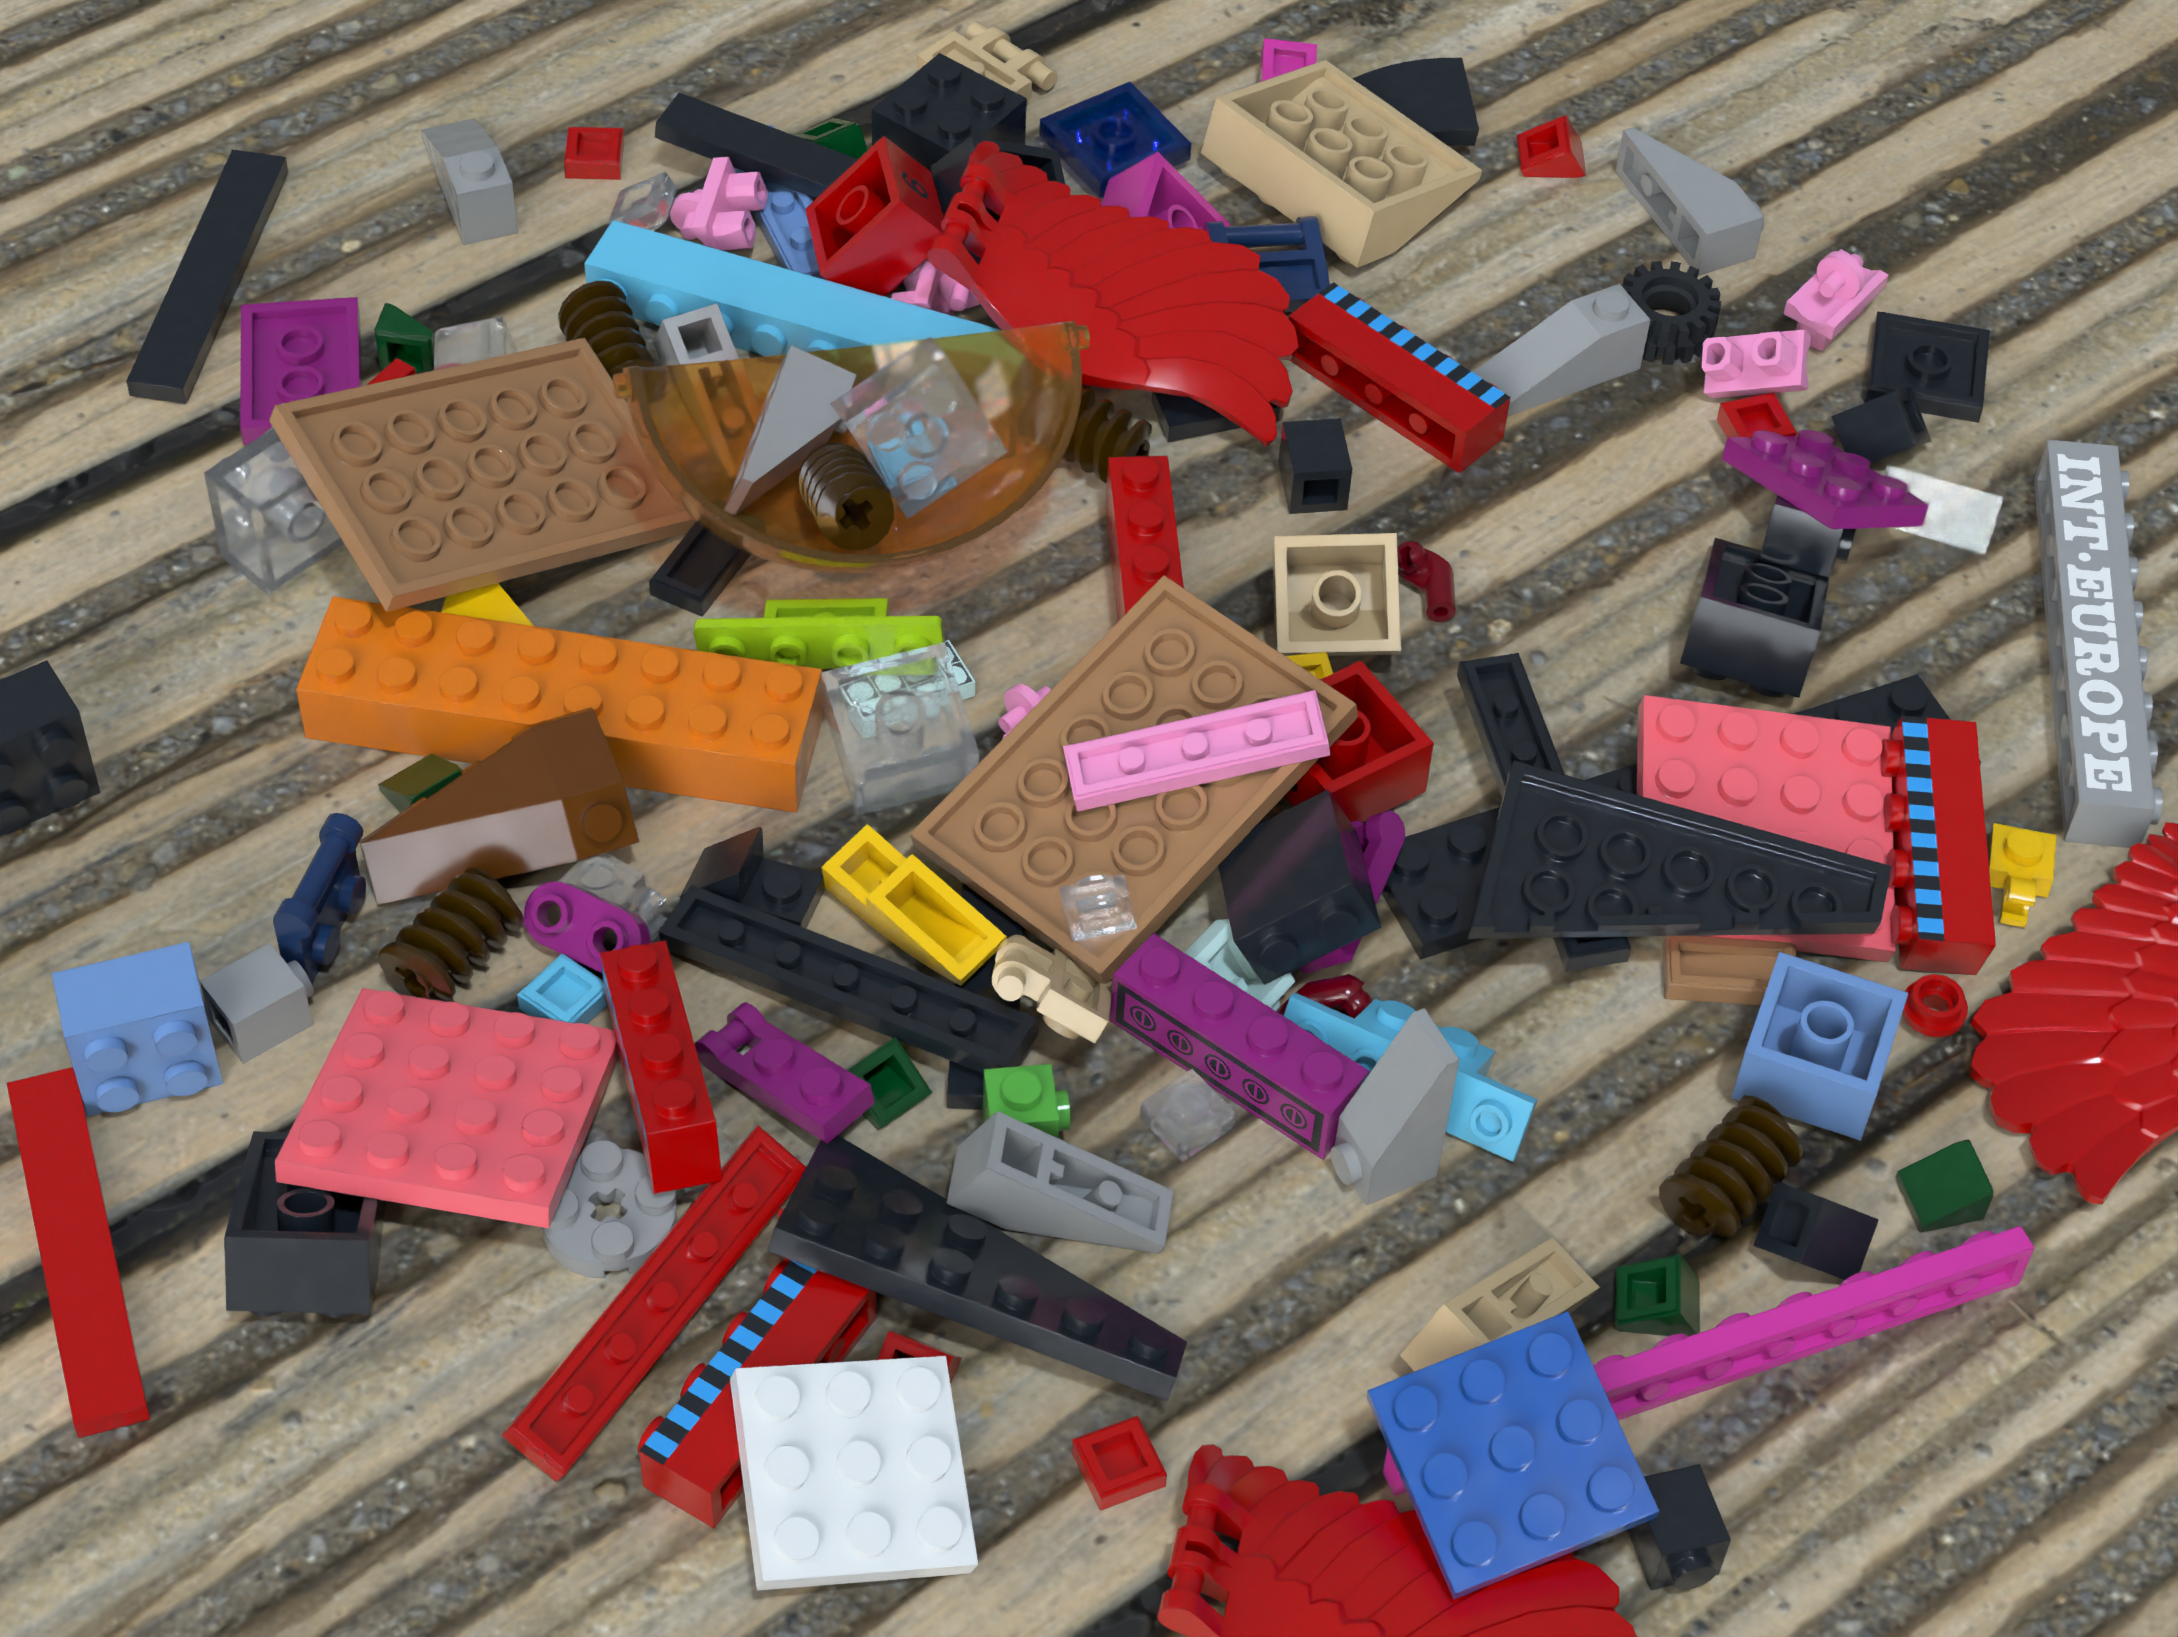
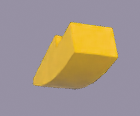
(911, 906)

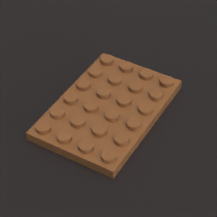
(479, 472)
(1014, 817)

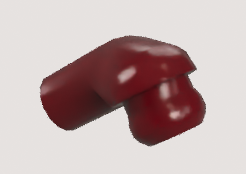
(1431, 576)
(1341, 991)

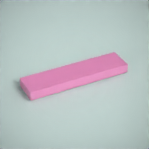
(1196, 750)

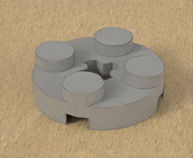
(601, 1177)

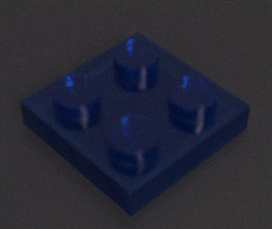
(1111, 135)

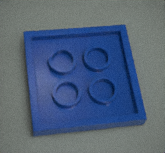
(1511, 1454)

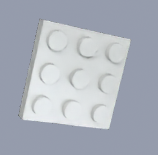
(852, 1472)

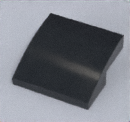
(1430, 94)

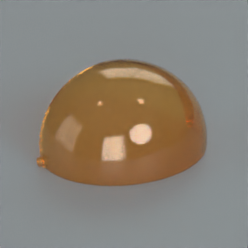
(703, 414)

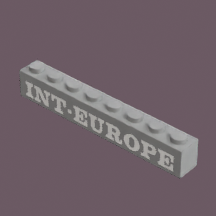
(2095, 647)

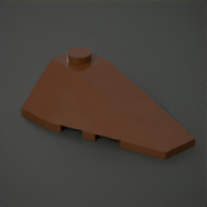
(520, 810)

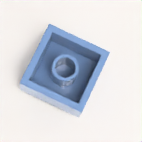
(137, 1029)
(1820, 1045)

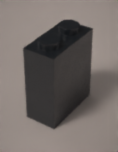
(1298, 888)

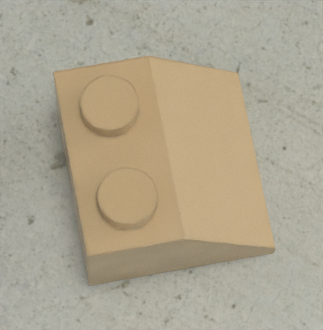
(1336, 594)

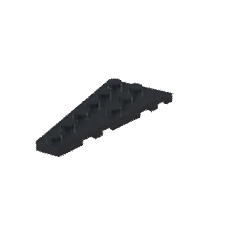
(1626, 865)
(909, 1244)

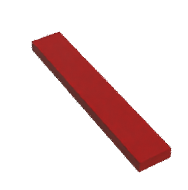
(77, 1254)
(654, 1305)

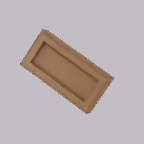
(1719, 968)

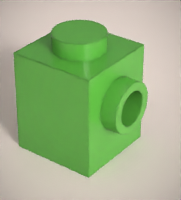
(1027, 1096)

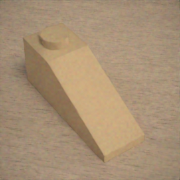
(1509, 1300)

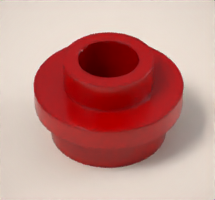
(1940, 994)

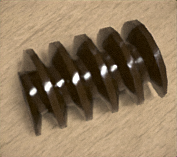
(607, 323)
(1103, 436)
(845, 497)
(451, 937)
(1731, 1170)

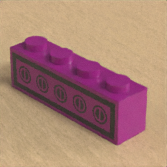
(1235, 1043)

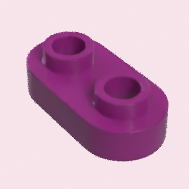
(582, 922)

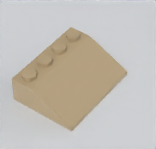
(1338, 154)

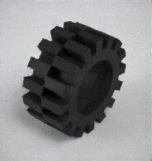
(1679, 293)

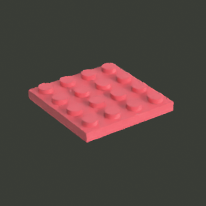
(1778, 775)
(450, 1108)

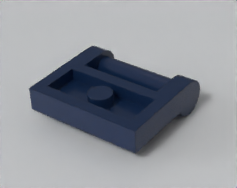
(1300, 271)
(328, 892)

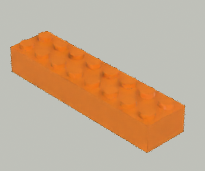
(471, 683)

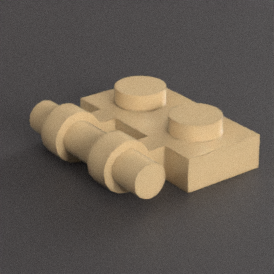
(995, 57)
(1064, 993)

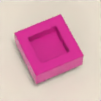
(1284, 56)

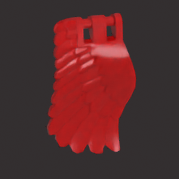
(1157, 300)
(2092, 1030)
(1349, 1569)

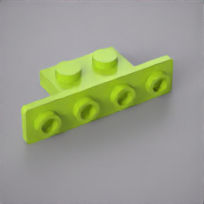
(819, 632)

